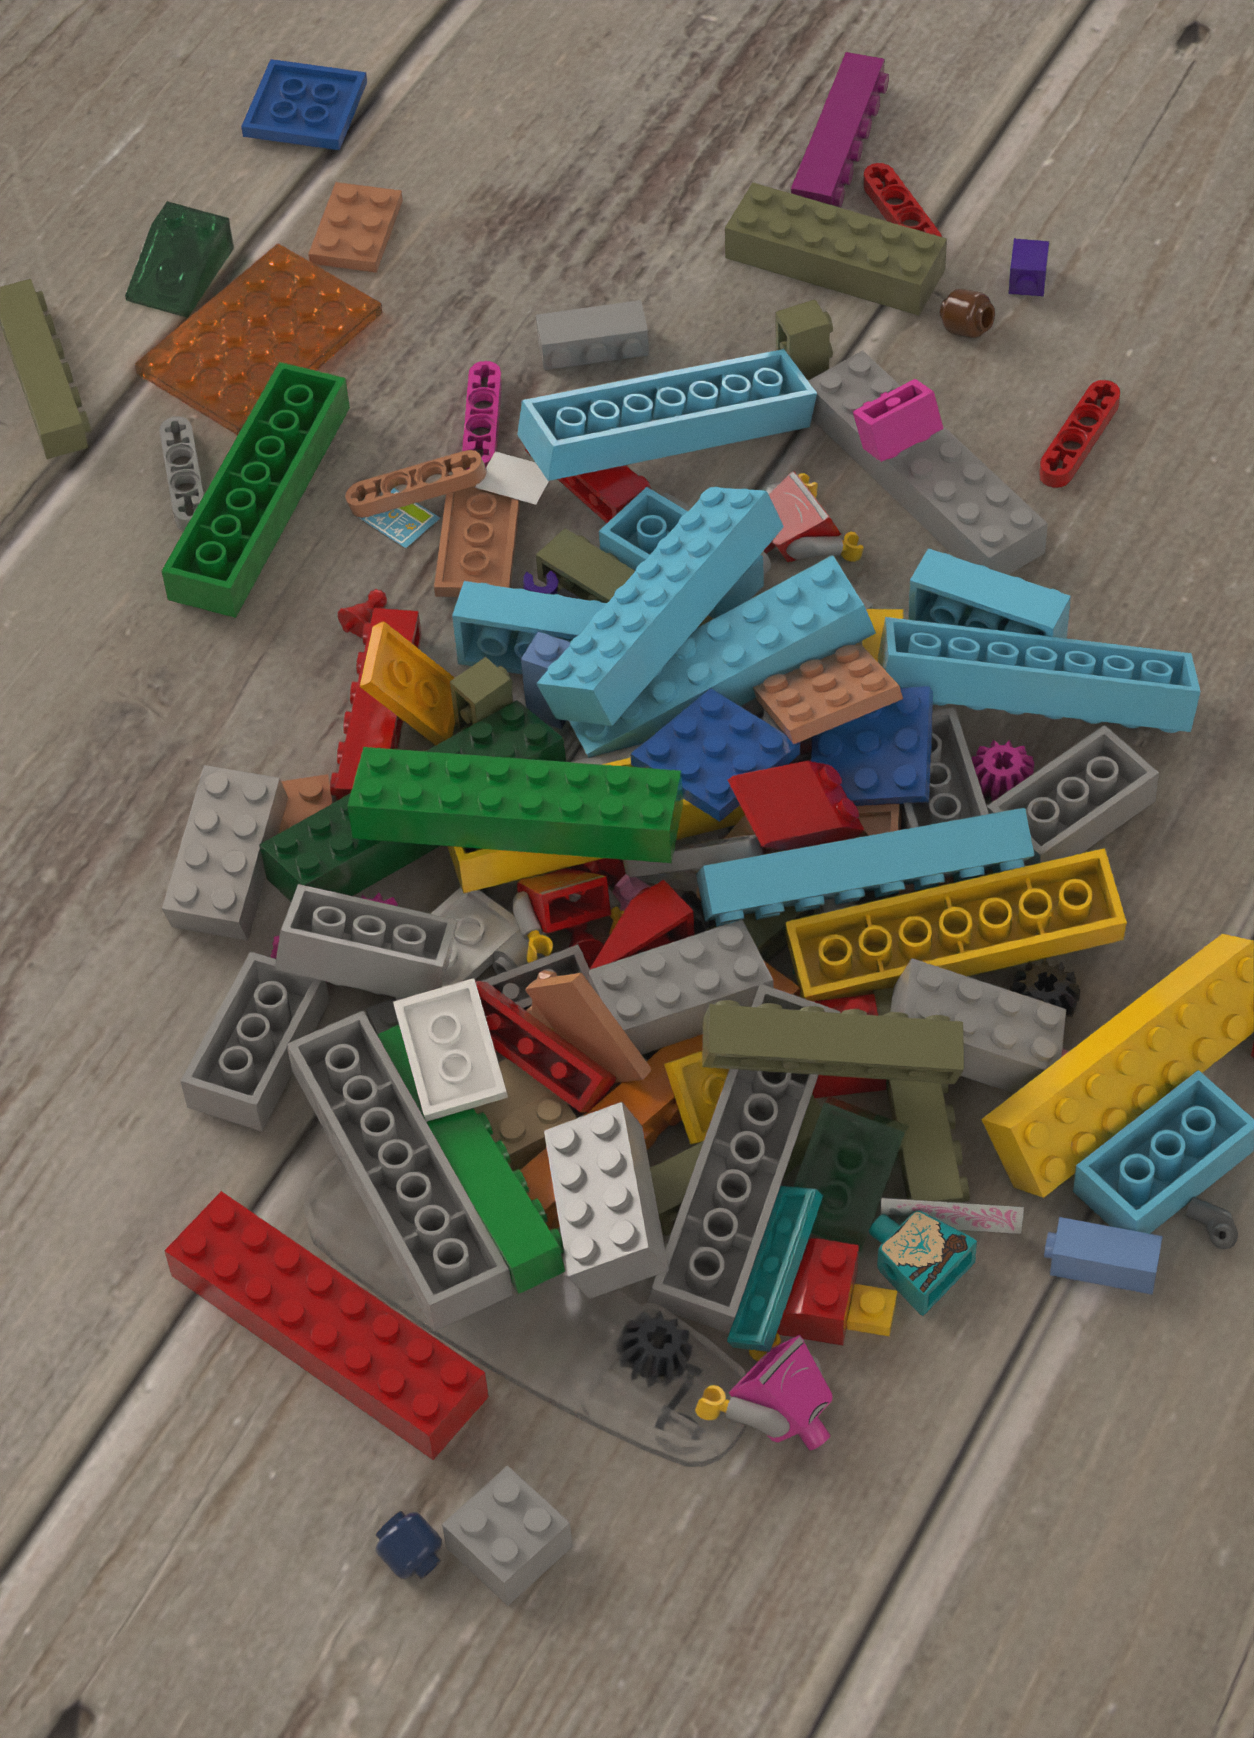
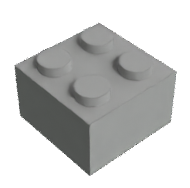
(507, 1535)

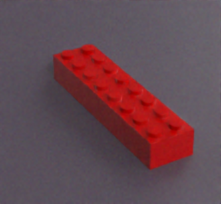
(327, 1325)

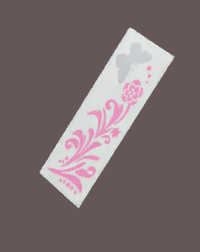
(958, 1215)

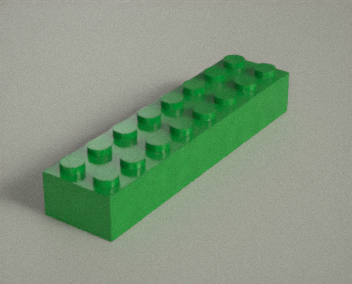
(256, 490)
(516, 804)

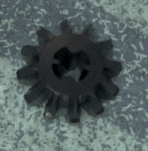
(1048, 985)
(654, 1349)

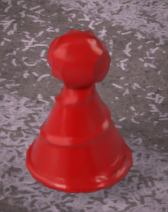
(354, 617)
(589, 946)

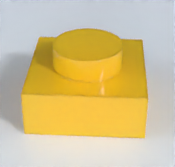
(872, 1310)

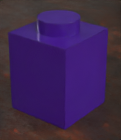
(1028, 267)

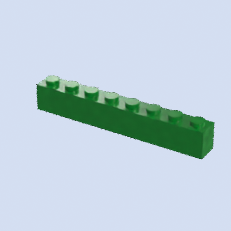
(491, 1185)

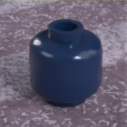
(408, 1545)

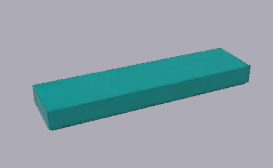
(774, 1268)

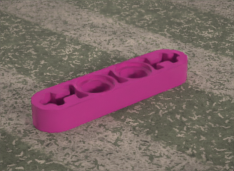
(486, 417)

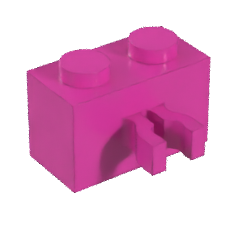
(898, 420)

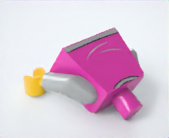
(777, 1395)

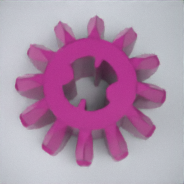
(1001, 768)

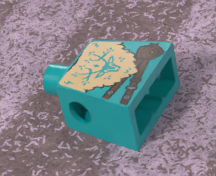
(922, 1257)

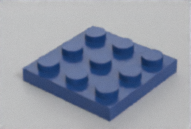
(304, 104)
(711, 745)
(883, 753)

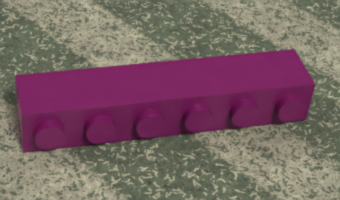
(841, 128)

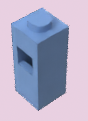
(535, 663)
(1104, 1255)

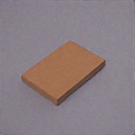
(587, 1024)

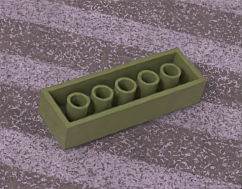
(835, 248)

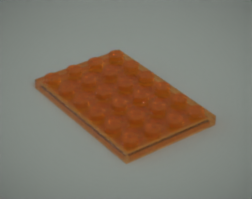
(266, 316)

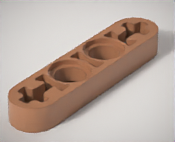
(415, 480)

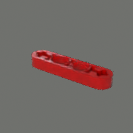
(895, 188)
(1075, 431)

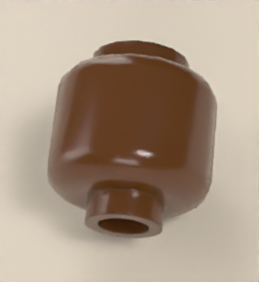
(967, 313)

